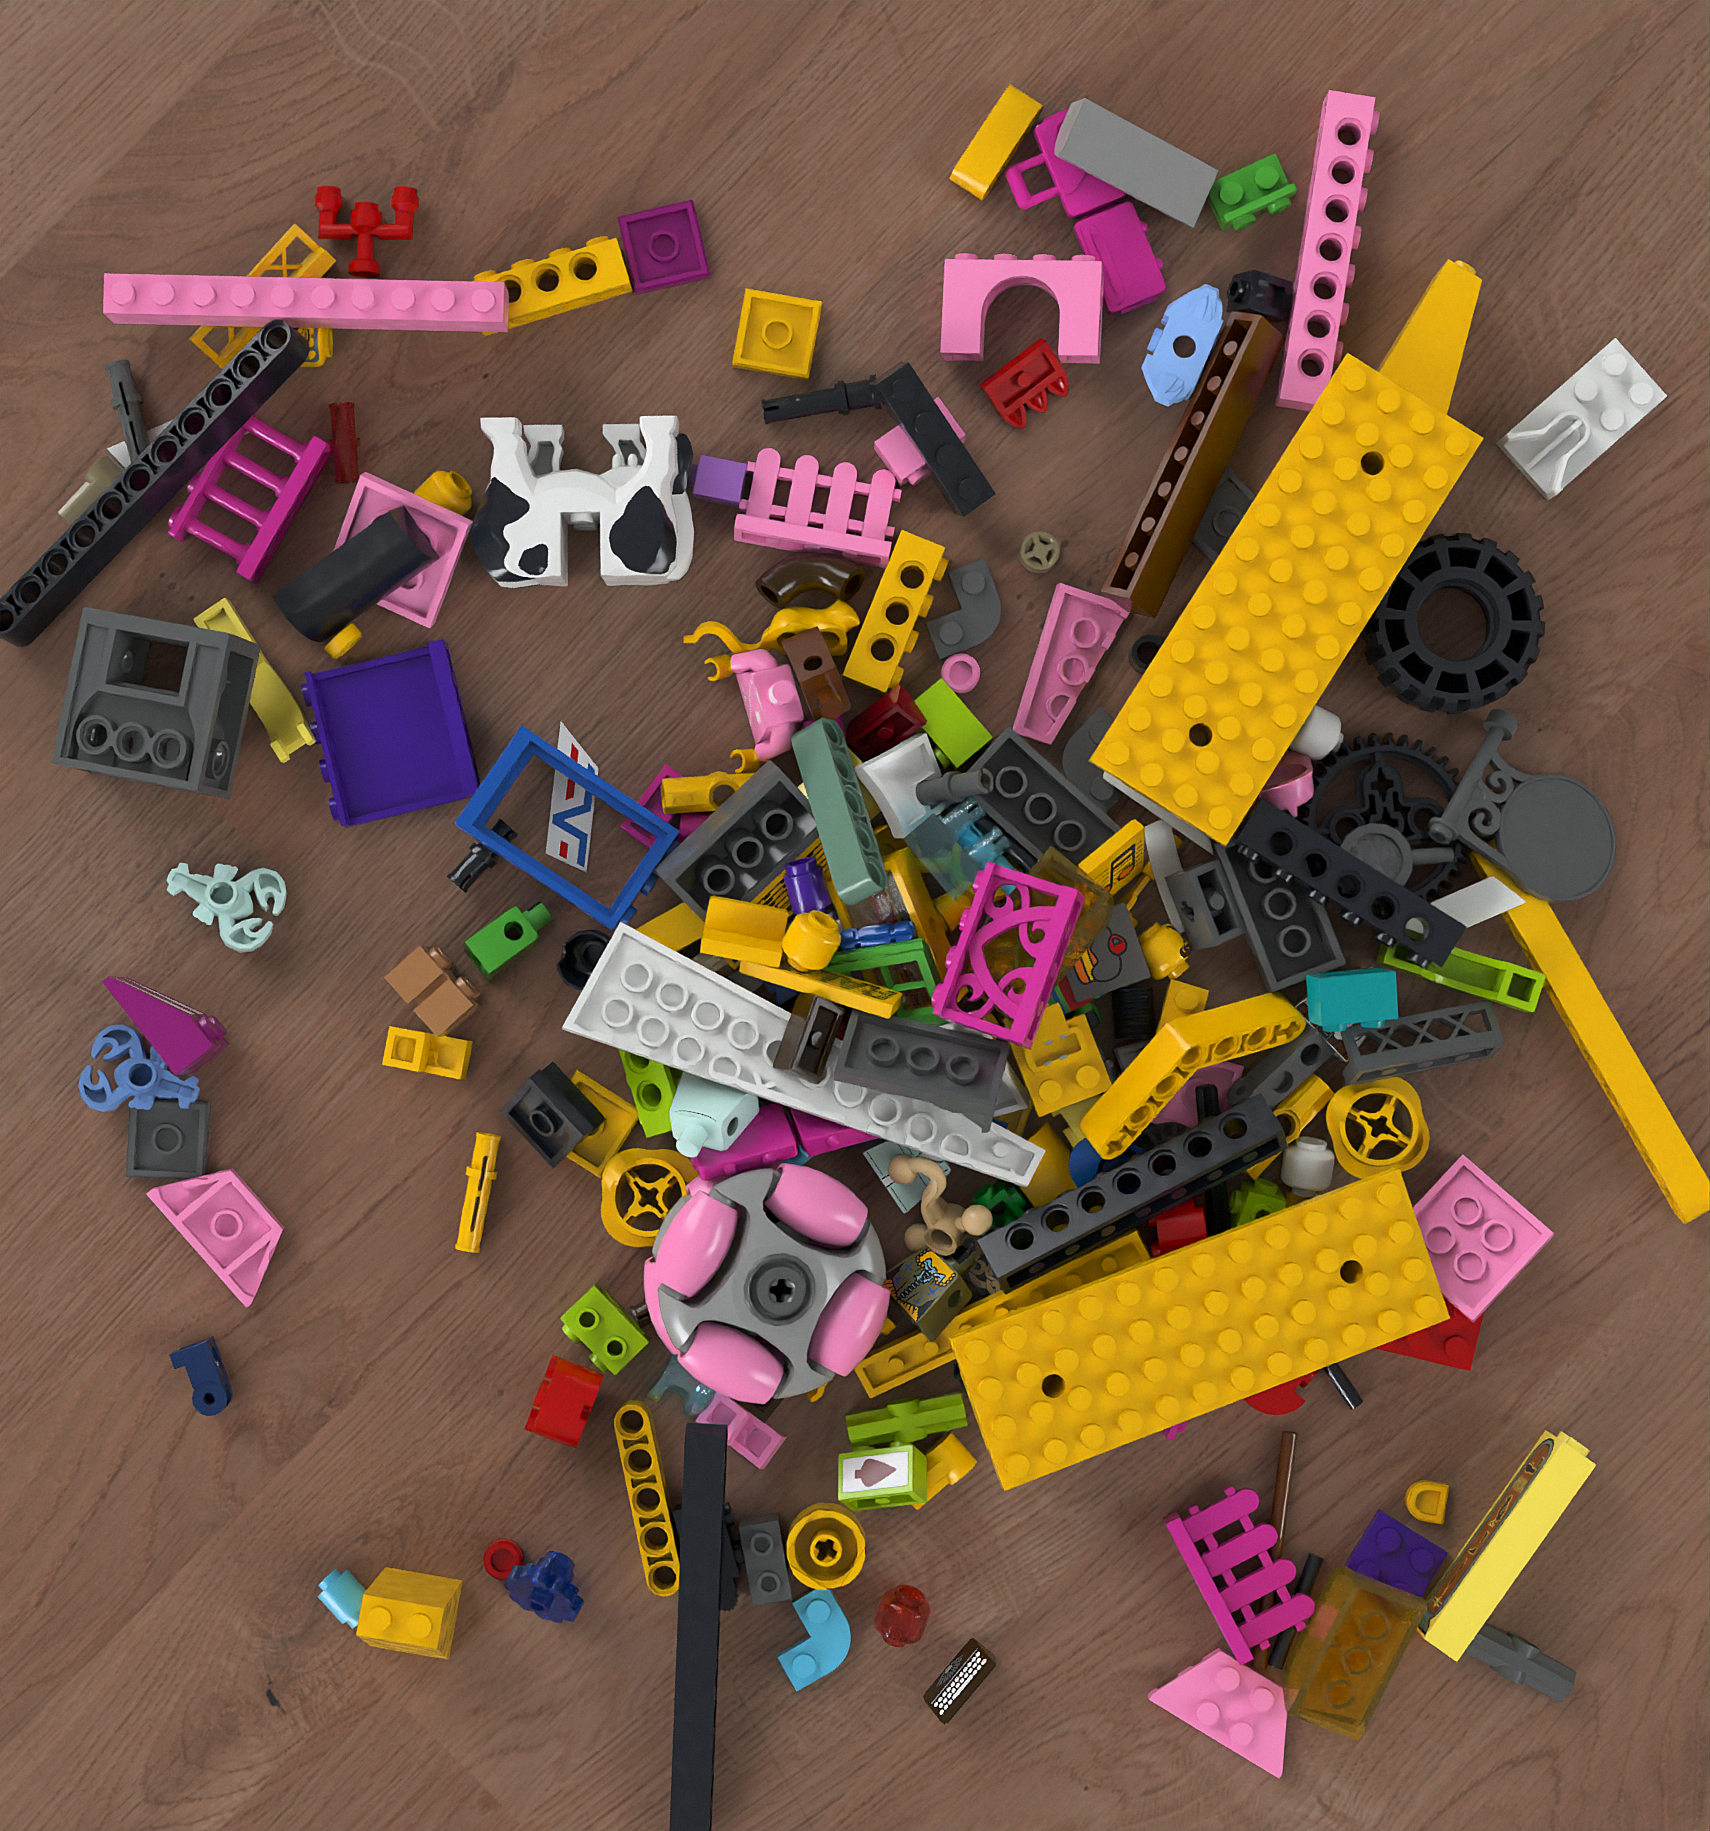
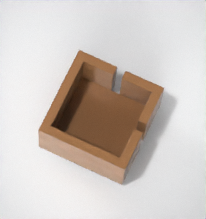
(441, 995)

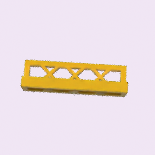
(313, 266)

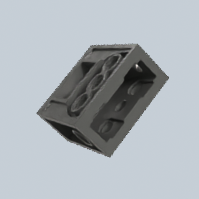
(109, 705)

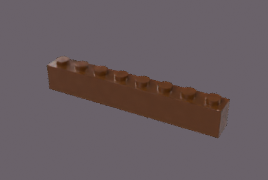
(1193, 464)

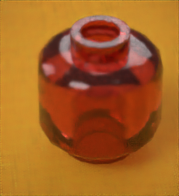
(902, 1615)

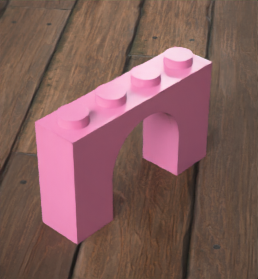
(975, 283)

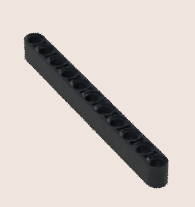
(151, 481)
(698, 1626)

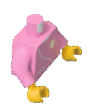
(768, 700)

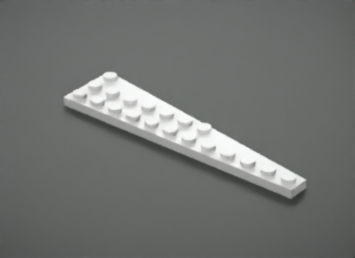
(706, 1025)

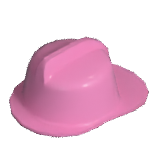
(1290, 783)

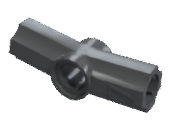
(1522, 1662)

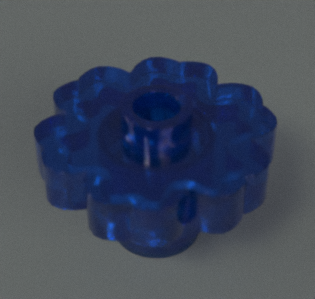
(546, 1587)

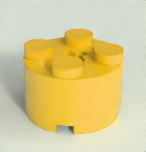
(834, 1567)

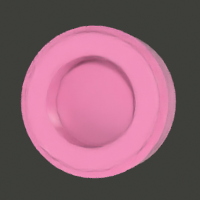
(961, 673)

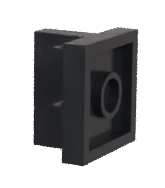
(552, 1114)

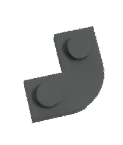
(978, 612)
(1080, 770)

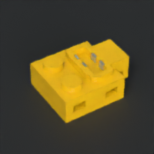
(1061, 1063)

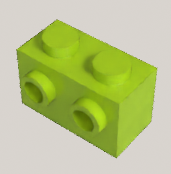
(604, 1329)

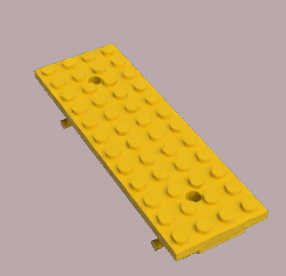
(1286, 599)
(1198, 1328)

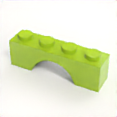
(1474, 975)

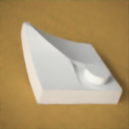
(894, 779)

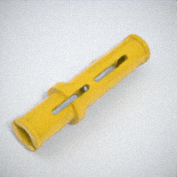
(468, 1237)

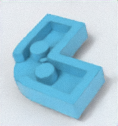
(827, 1641)

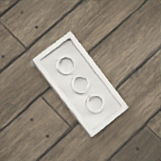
(1581, 419)

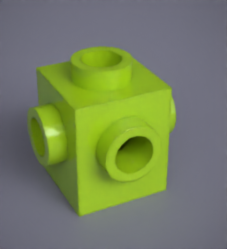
(1255, 1201)

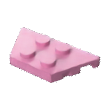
(224, 1226)
(1231, 1707)

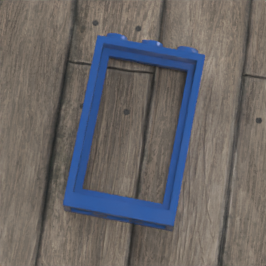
(498, 783)

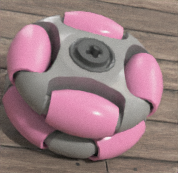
(780, 1305)

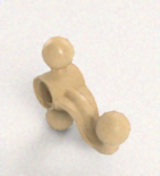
(944, 1221)

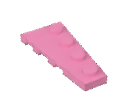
(1070, 647)

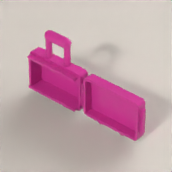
(1106, 229)
(774, 1139)

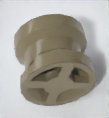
(1041, 546)

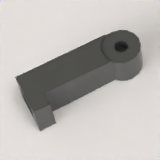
(1283, 1069)

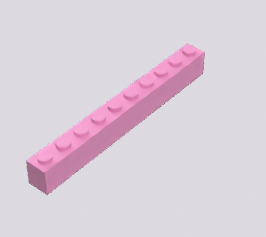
(306, 302)

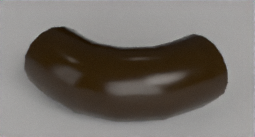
(810, 572)

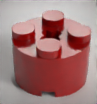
(1179, 1227)
(564, 1401)

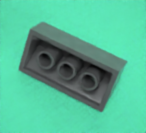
(742, 842)

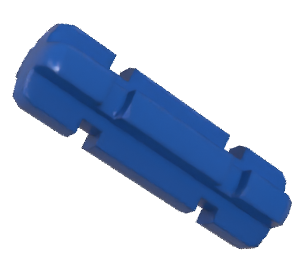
(877, 935)

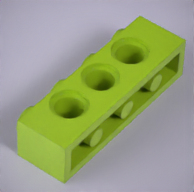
(652, 1089)

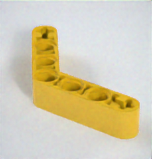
(1176, 1055)

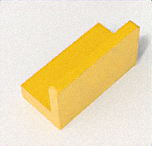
(744, 931)

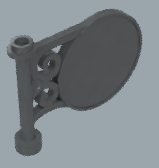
(1548, 829)

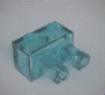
(938, 847)

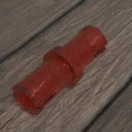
(344, 442)

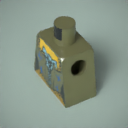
(931, 1288)

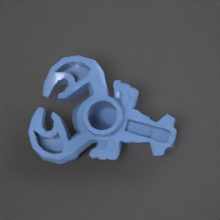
(133, 1076)

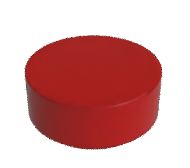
(501, 1558)

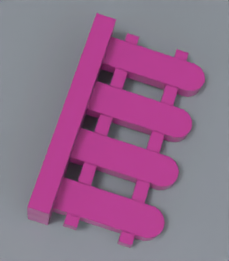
(1239, 1592)

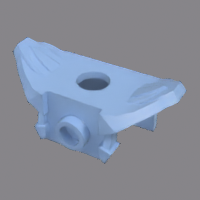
(1192, 315)

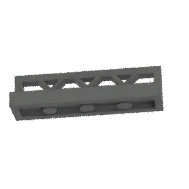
(1425, 1056)

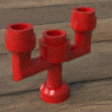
(366, 224)

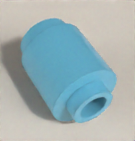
(342, 1596)

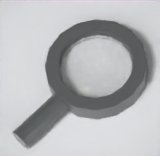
(1389, 852)

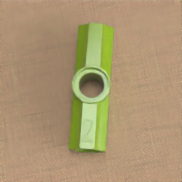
(906, 1419)

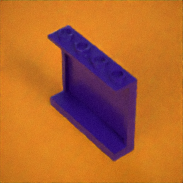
(392, 735)

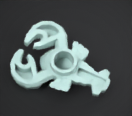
(232, 901)

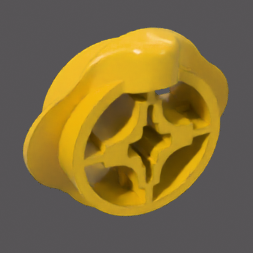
(1397, 1092)
(623, 1168)

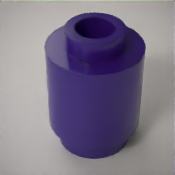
(806, 886)

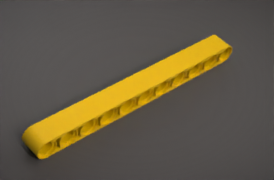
(1605, 1048)

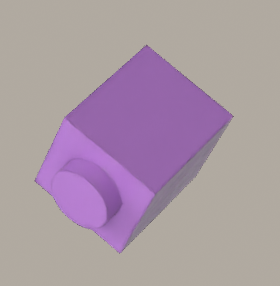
(718, 481)

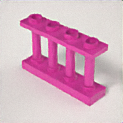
(270, 524)

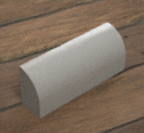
(1134, 161)

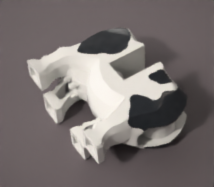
(638, 503)

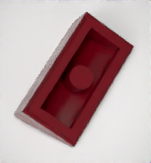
(885, 723)

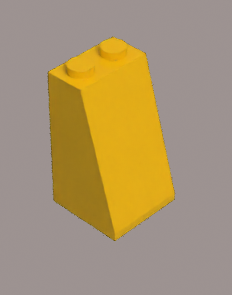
(1434, 337)
(410, 1612)

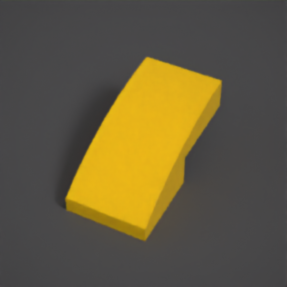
(427, 1052)

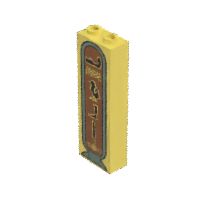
(1504, 1542)

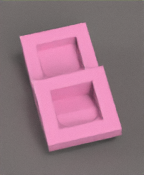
(746, 1432)

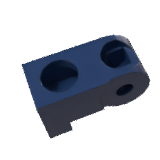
(206, 1374)

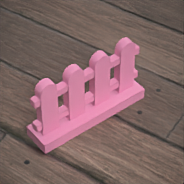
(794, 532)

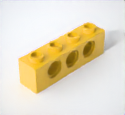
(571, 293)
(908, 554)

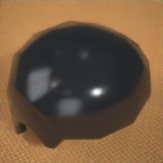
(581, 956)

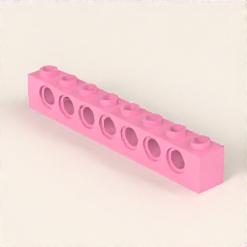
(1339, 113)

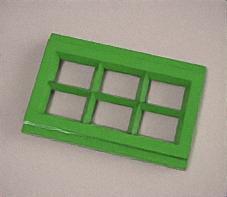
(892, 954)

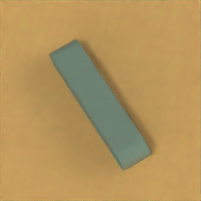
(839, 811)

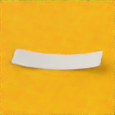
(1164, 862)

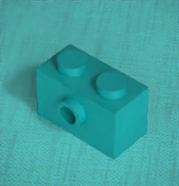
(1352, 997)

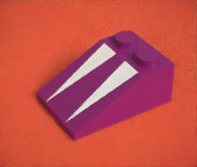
(175, 1030)

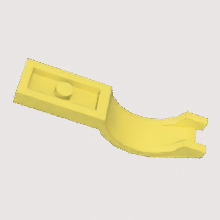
(269, 694)

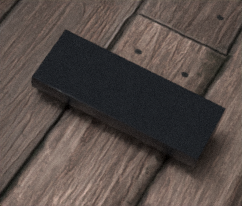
(356, 575)

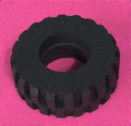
(1509, 613)

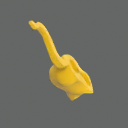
(832, 622)

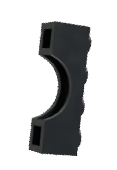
(933, 437)

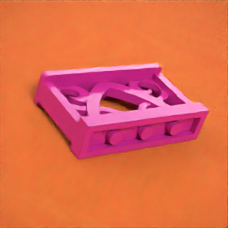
(1023, 1008)

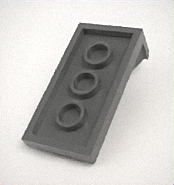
(924, 1064)

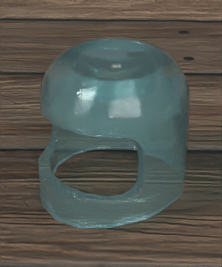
(679, 1381)

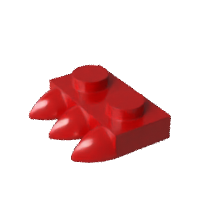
(1025, 382)

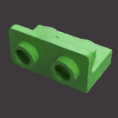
(1250, 192)

